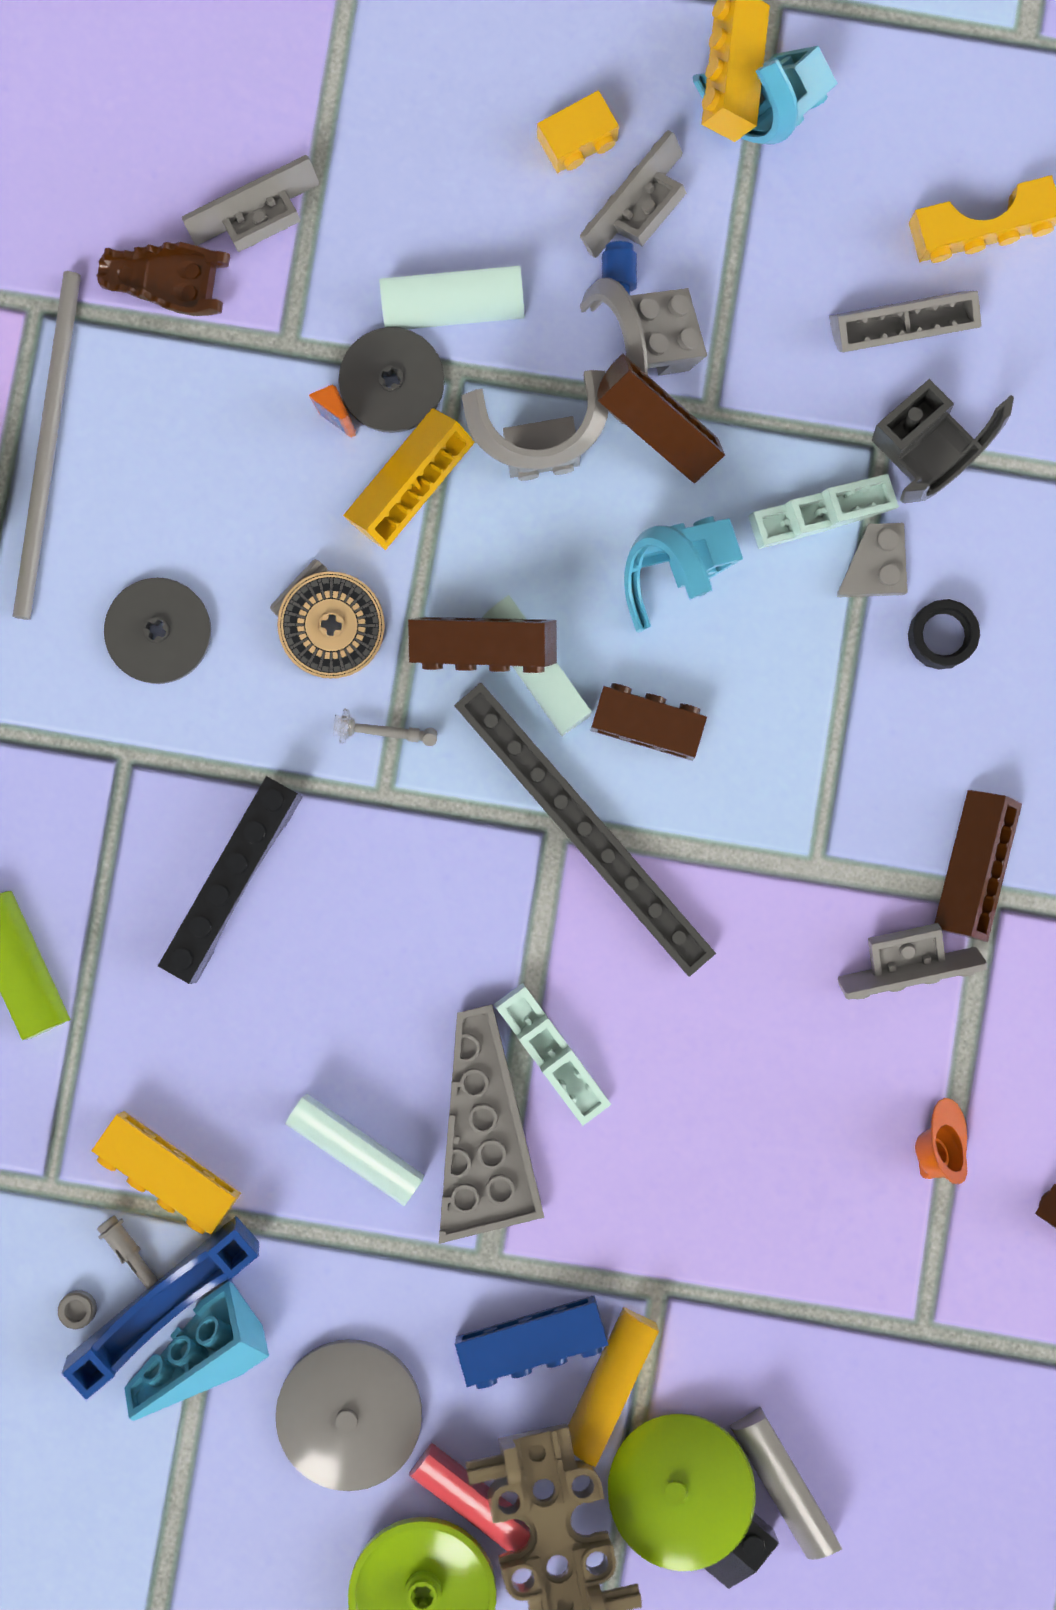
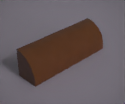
(659, 419)
(978, 865)

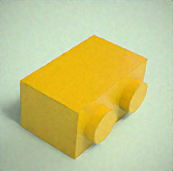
(578, 132)

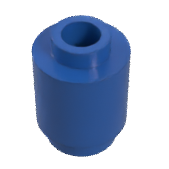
(620, 264)

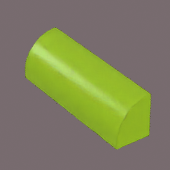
(24, 975)

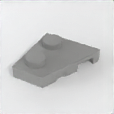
(878, 564)

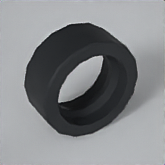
(968, 622)

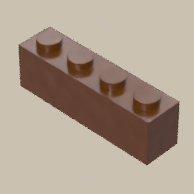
(483, 642)

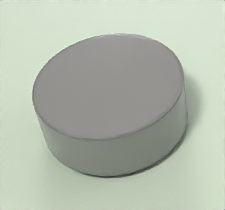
(77, 1309)

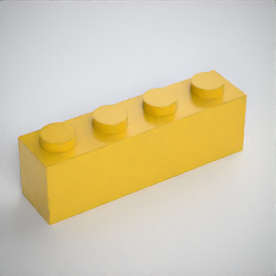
(734, 56)
(166, 1173)

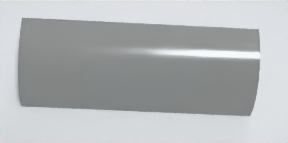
(906, 321)
(785, 1485)

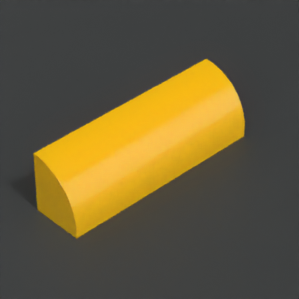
(409, 478)
(611, 1384)

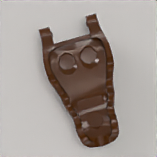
(171, 276)

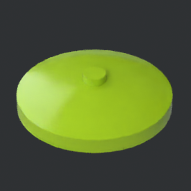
(681, 1492)
(422, 1567)

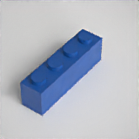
(531, 1342)

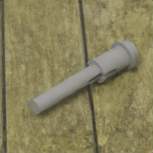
(126, 1249)

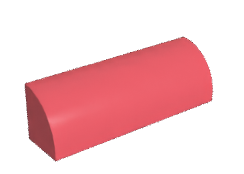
(451, 1485)

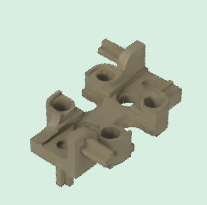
(517, 1468)

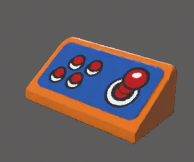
(332, 408)

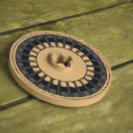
(312, 603)

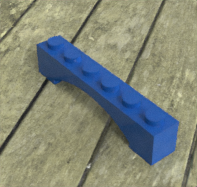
(118, 1340)

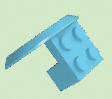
(791, 87)
(693, 554)

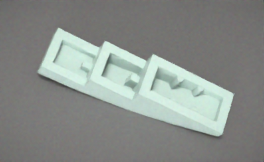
(823, 511)
(552, 1054)

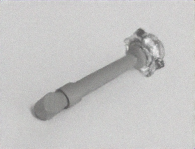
(346, 726)

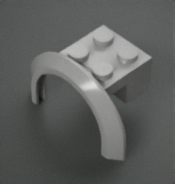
(656, 326)
(538, 445)

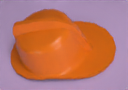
(944, 1145)

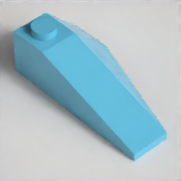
(210, 1350)

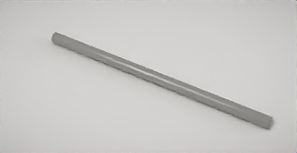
(46, 445)

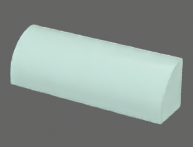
(452, 298)
(550, 688)
(355, 1149)

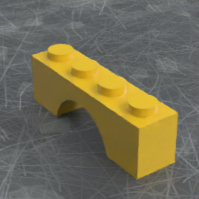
(944, 231)

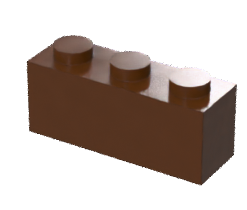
(649, 721)

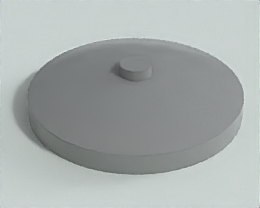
(348, 1415)

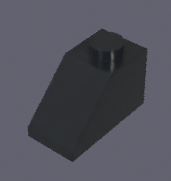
(747, 1556)

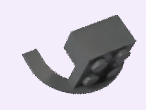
(930, 442)

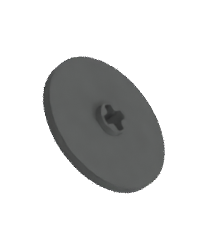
(381, 355)
(149, 604)

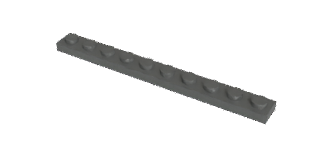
(585, 830)

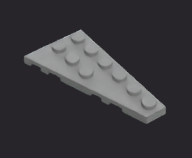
(487, 1155)

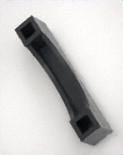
(220, 894)

